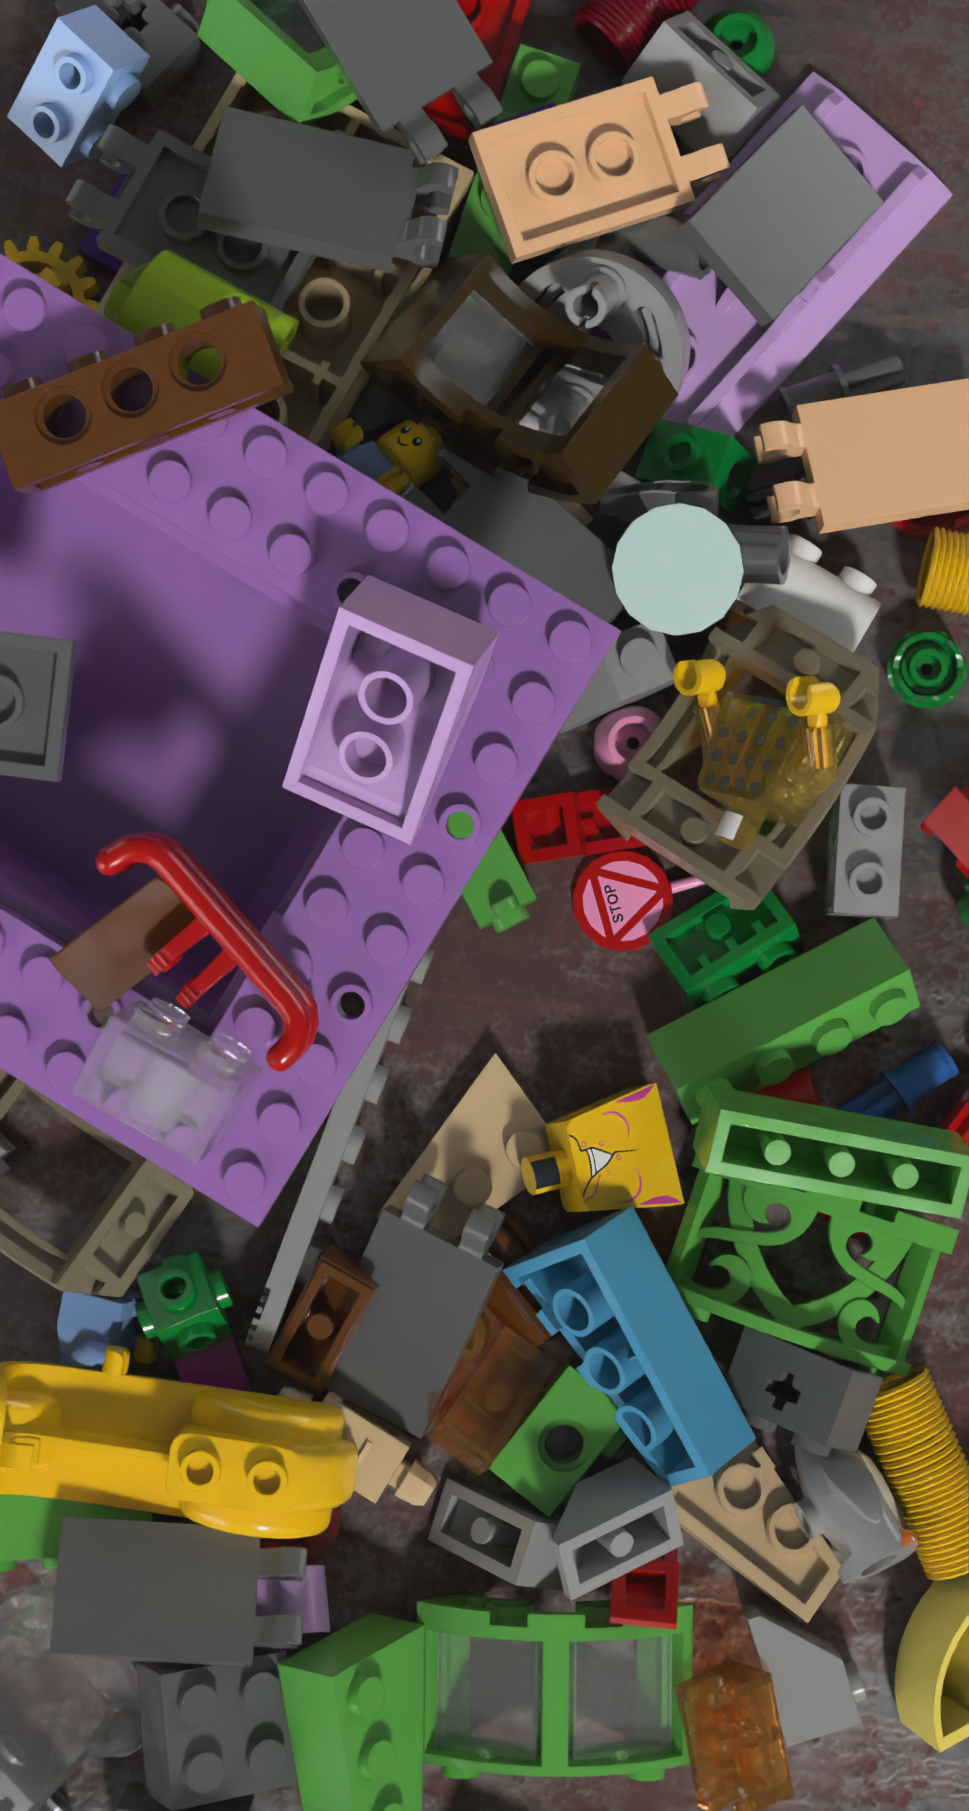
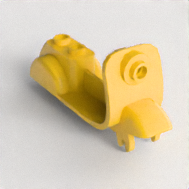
(174, 1449)

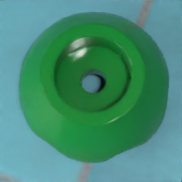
(750, 32)
(946, 663)

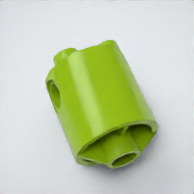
(174, 292)

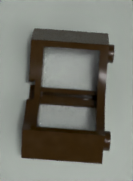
(518, 382)

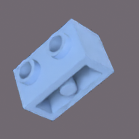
(78, 85)

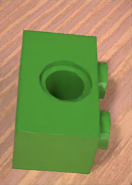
(531, 1467)

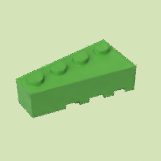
(358, 1716)

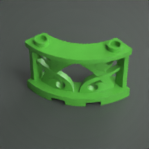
(893, 1238)

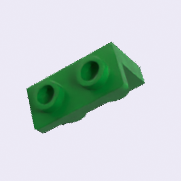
(724, 948)

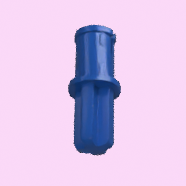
(904, 1084)

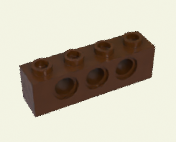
(247, 378)

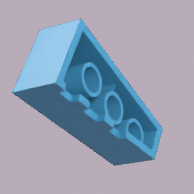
(637, 1344)

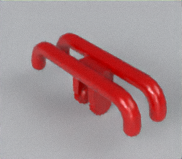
(230, 928)

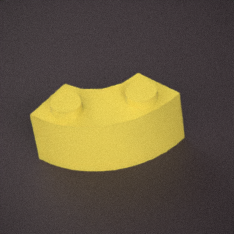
(935, 1665)

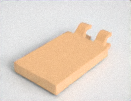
(592, 166)
(873, 457)

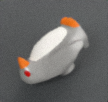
(853, 1510)

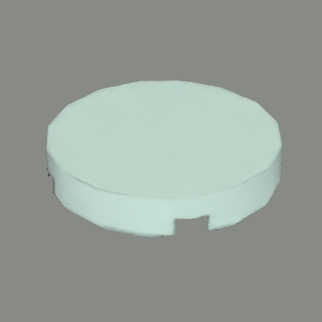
(677, 569)

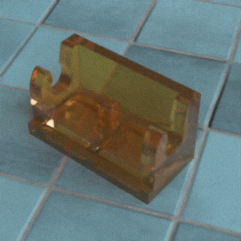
(734, 1738)

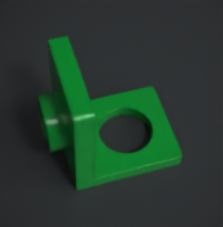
(699, 455)

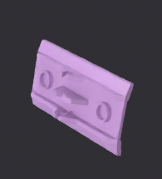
(734, 358)

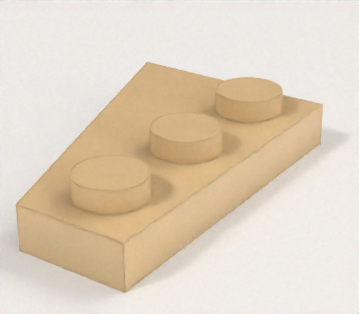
(479, 1149)
(752, 1526)

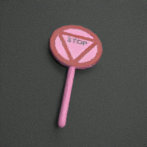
(625, 899)

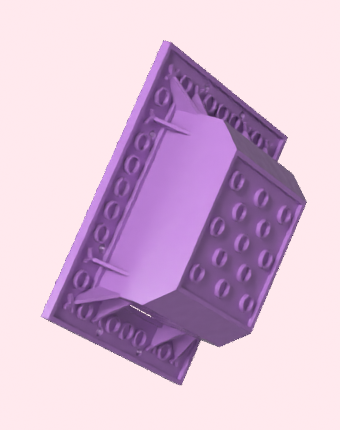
(199, 633)

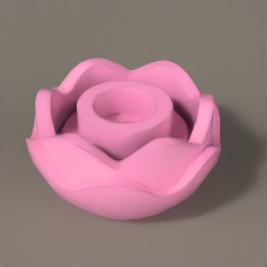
(614, 732)

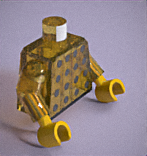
(763, 752)

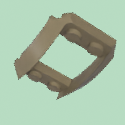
(683, 824)
(120, 1232)

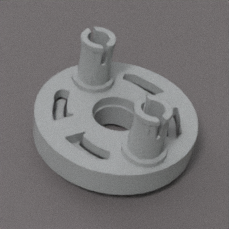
(606, 292)

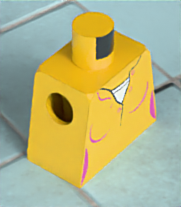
(608, 1155)

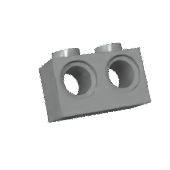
(865, 853)

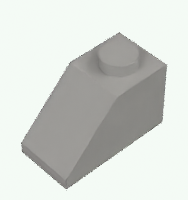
(631, 672)
(614, 1526)
(498, 1534)
(809, 1679)

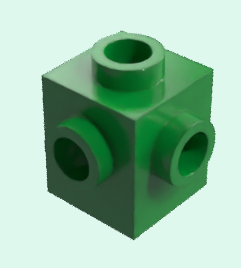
(184, 1305)

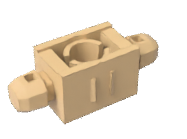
(379, 1452)

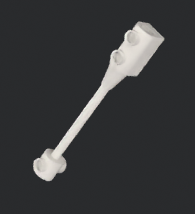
(828, 603)

